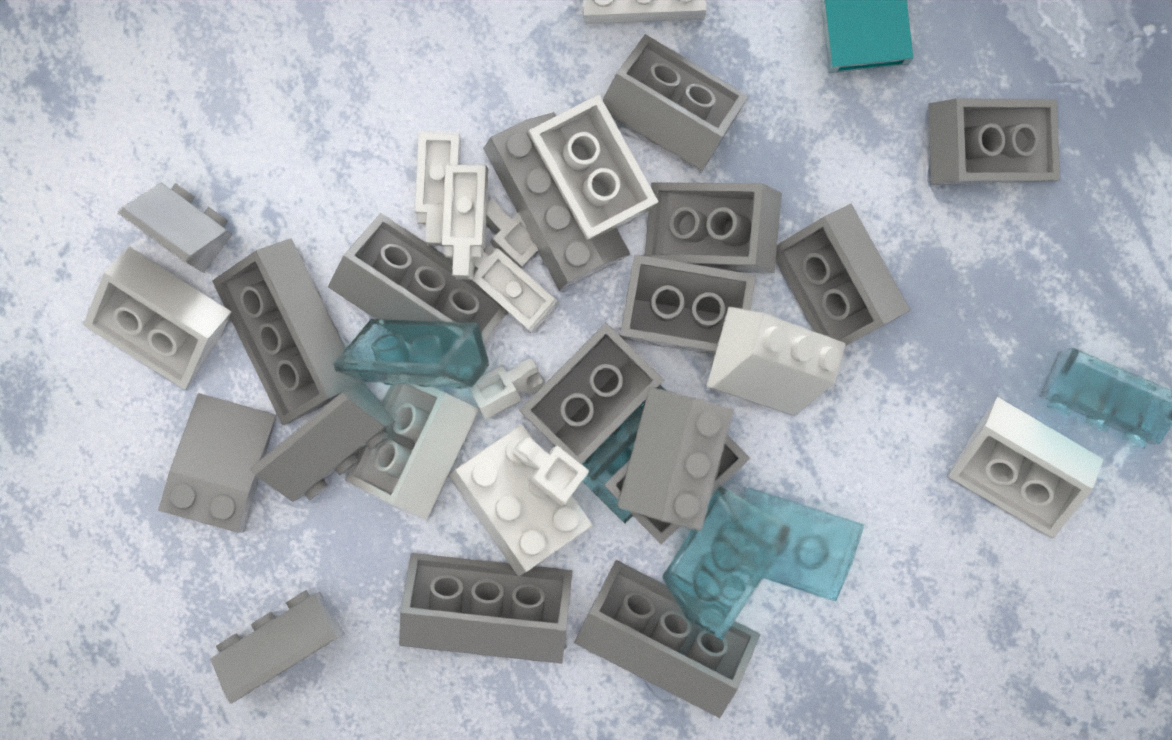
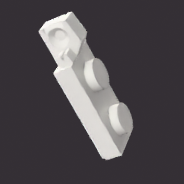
(434, 153)
(464, 216)
(513, 288)

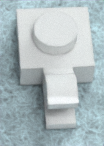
(511, 234)
(500, 388)
(555, 471)

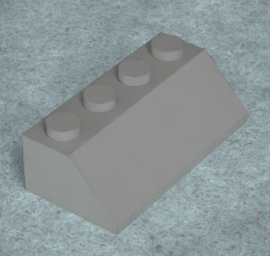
(544, 210)
(405, 279)
(285, 330)
(485, 608)
(647, 634)

